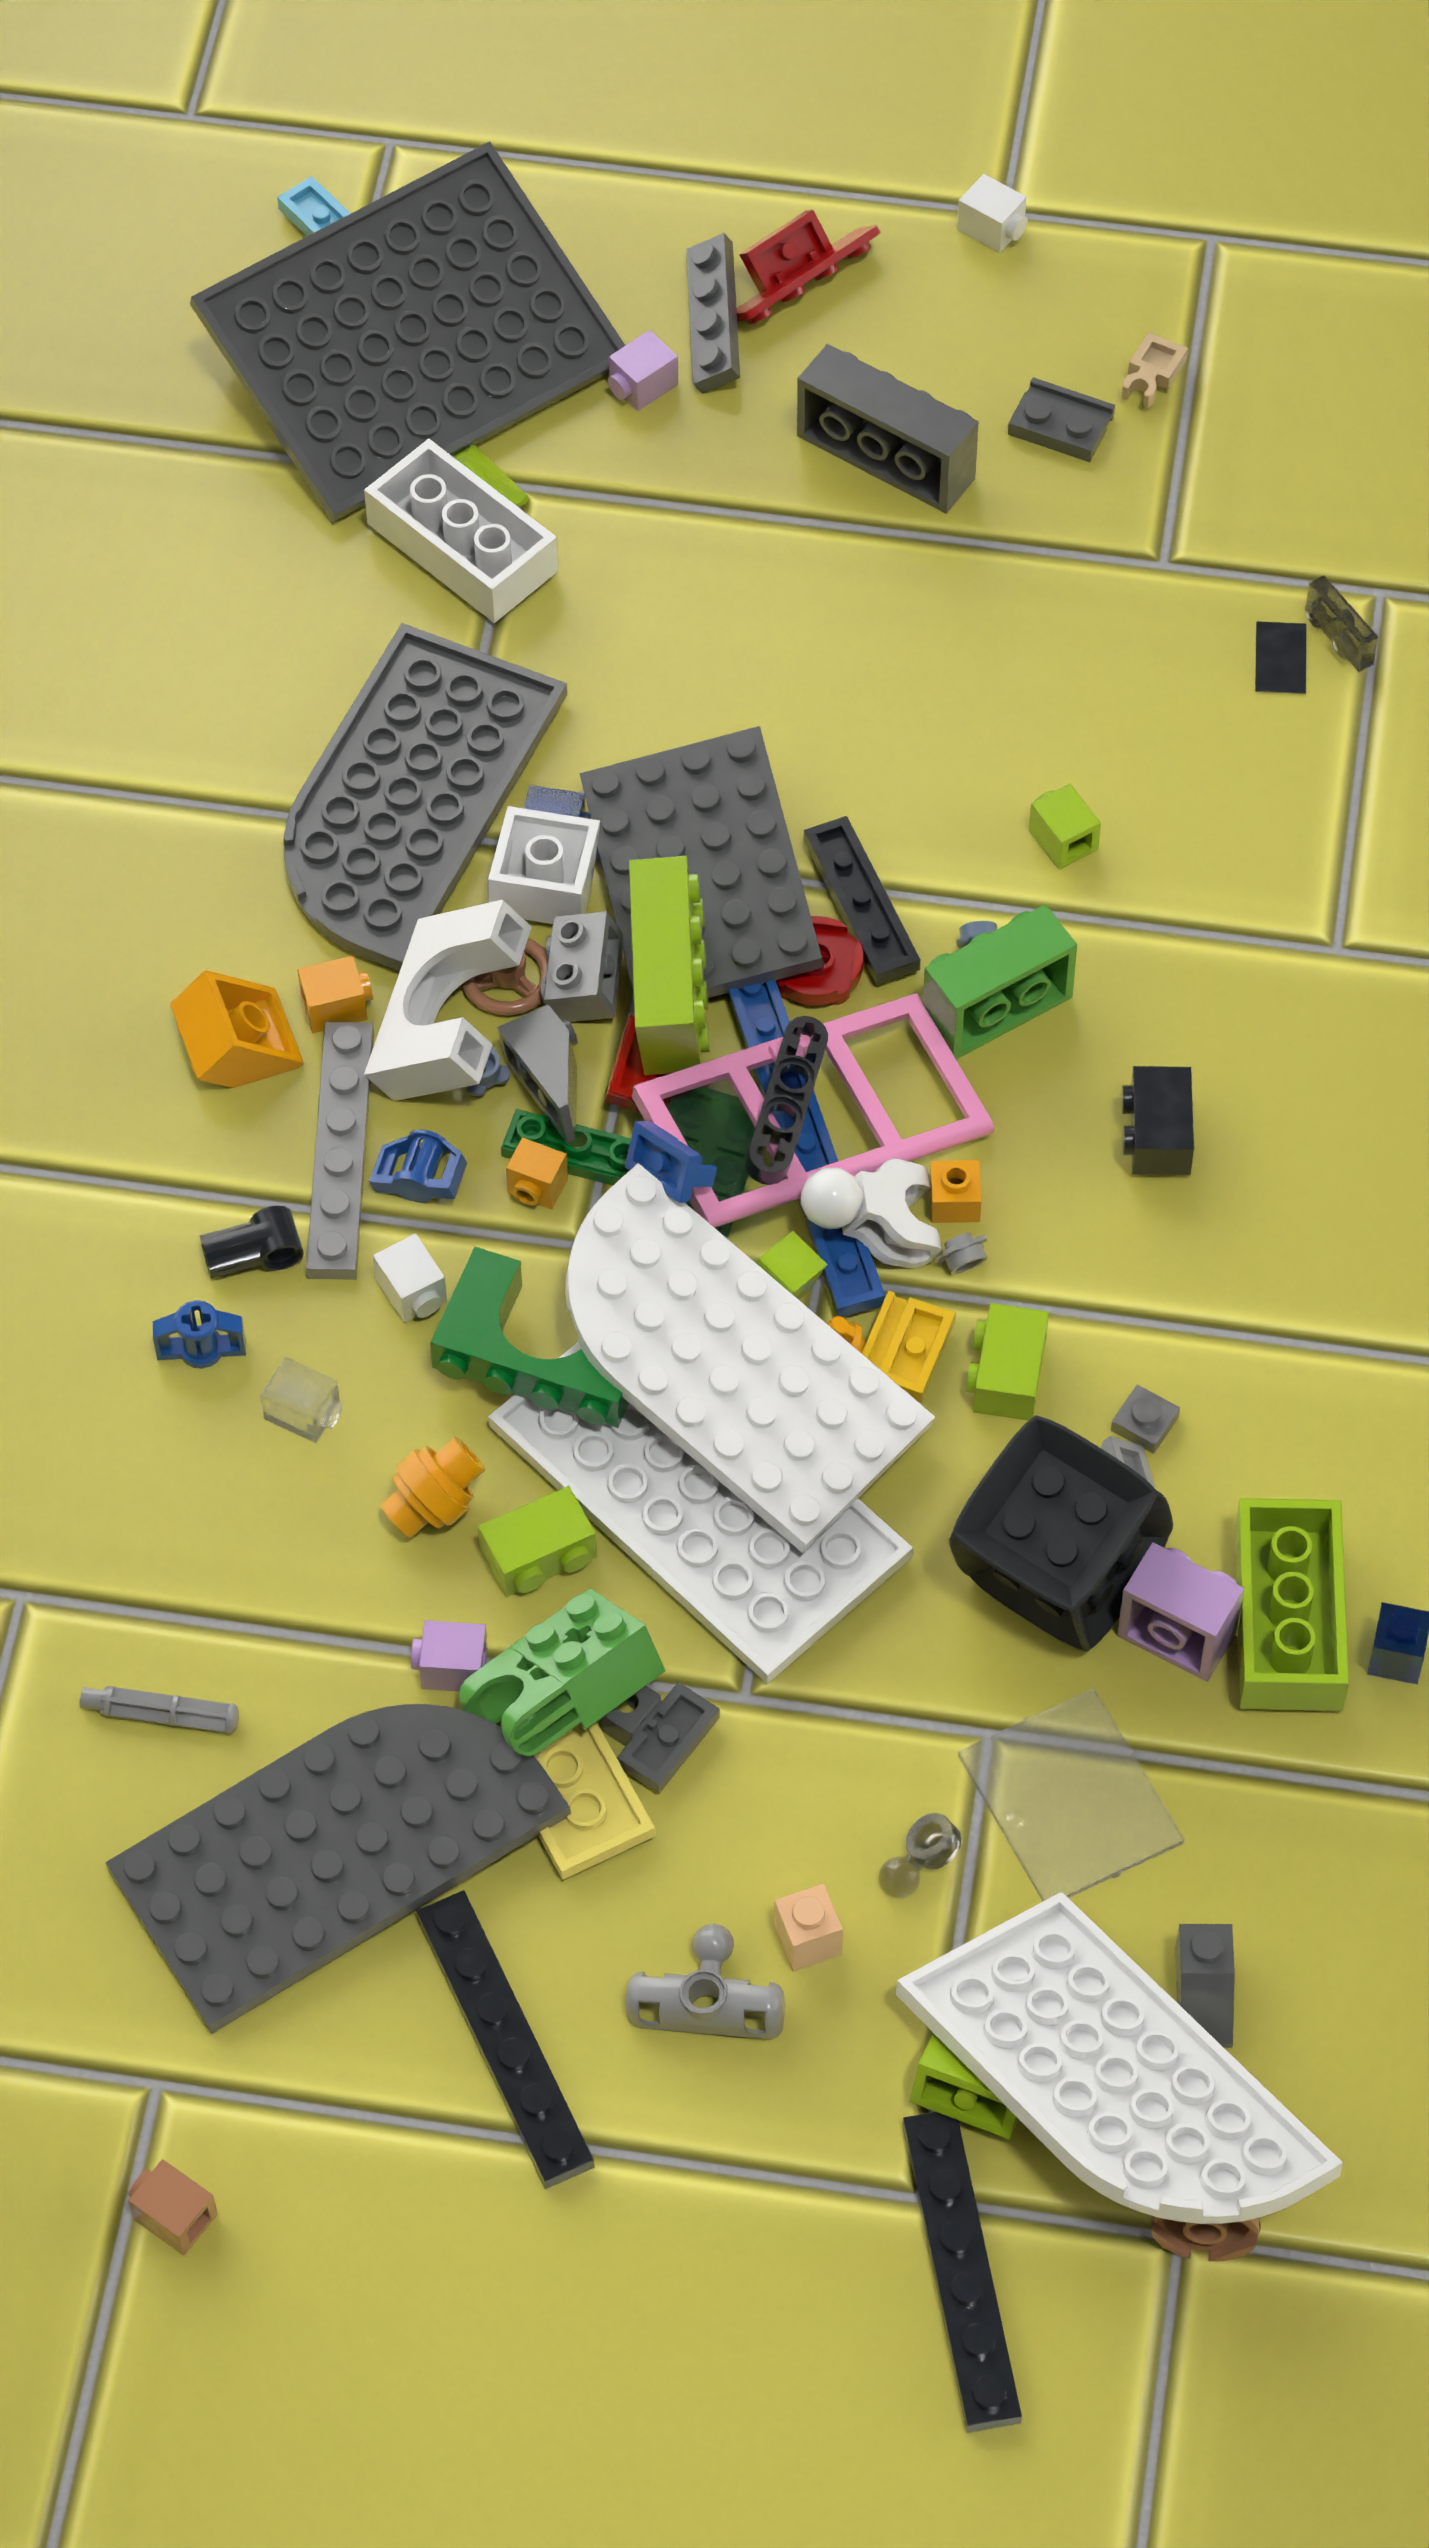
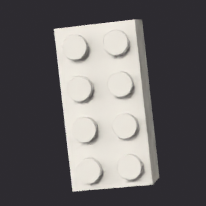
(461, 530)

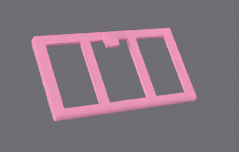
(736, 1068)

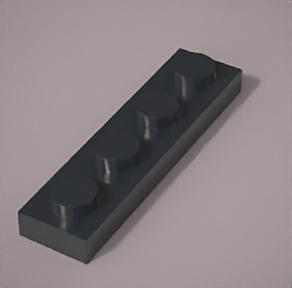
(861, 900)

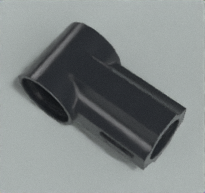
(265, 1240)

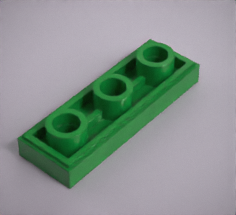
(600, 1153)

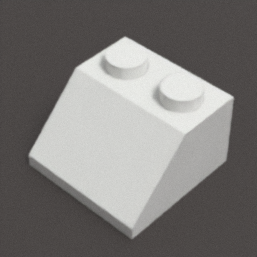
(544, 864)

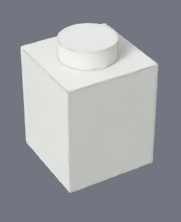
(992, 213)
(410, 1279)

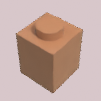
(171, 2206)

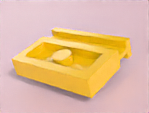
(909, 1341)

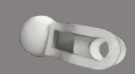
(875, 1210)

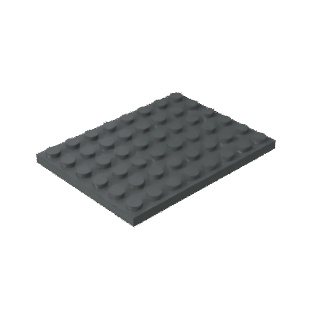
(409, 326)

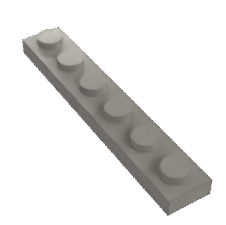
(340, 1152)

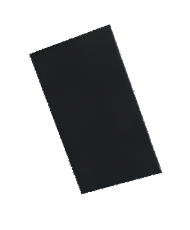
(1280, 657)

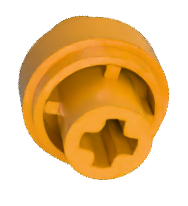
(433, 1487)

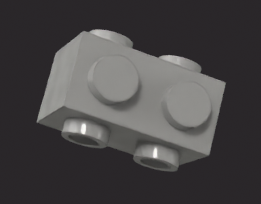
(583, 966)

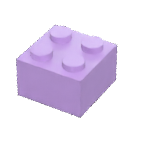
(1180, 1611)

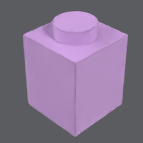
(643, 370)
(449, 1654)

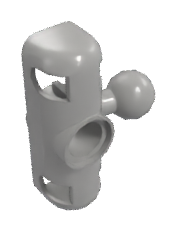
(678, 1992)

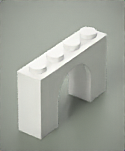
(445, 951)

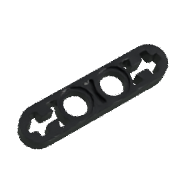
(786, 1099)

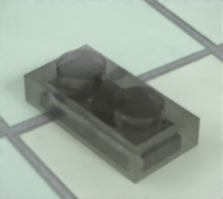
(1341, 624)

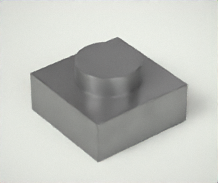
(1145, 1419)

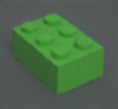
(1000, 980)

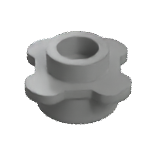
(963, 1253)

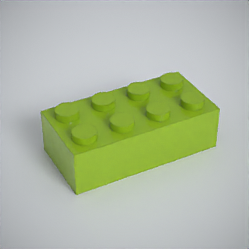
(668, 964)
(1291, 1604)

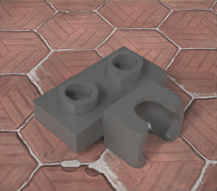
(660, 1732)

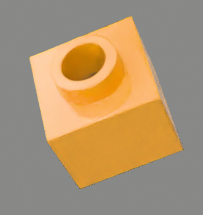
(536, 1174)
(955, 1191)

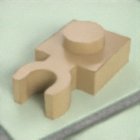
(1153, 365)

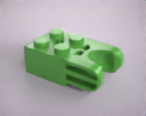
(563, 1673)

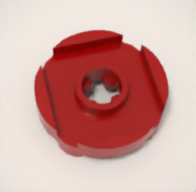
(840, 973)

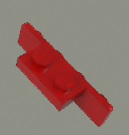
(793, 257)

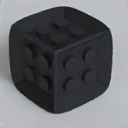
(1059, 1531)

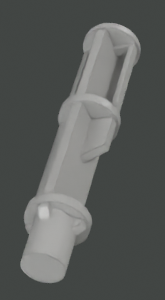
(162, 1708)

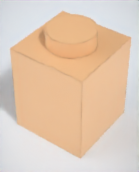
(808, 1927)

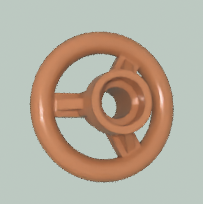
(510, 978)

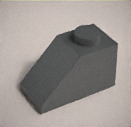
(1207, 1977)

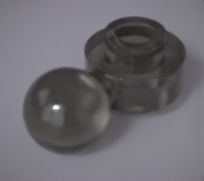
(930, 1844)

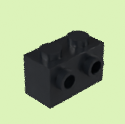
(1160, 1120)

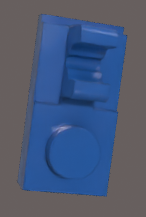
(669, 1161)

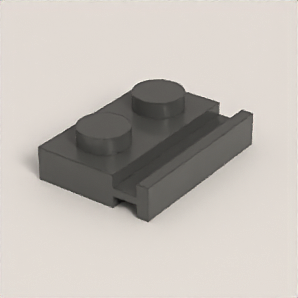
(1061, 419)

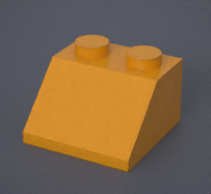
(234, 1030)

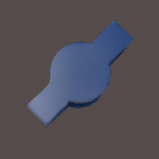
(420, 1166)
(201, 1344)

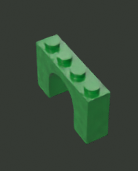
(474, 1348)

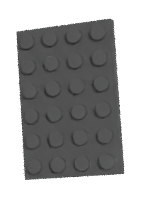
(726, 816)

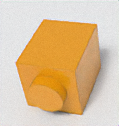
(334, 992)

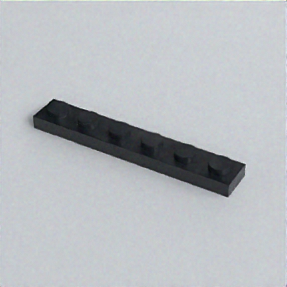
(505, 2039)
(962, 2272)

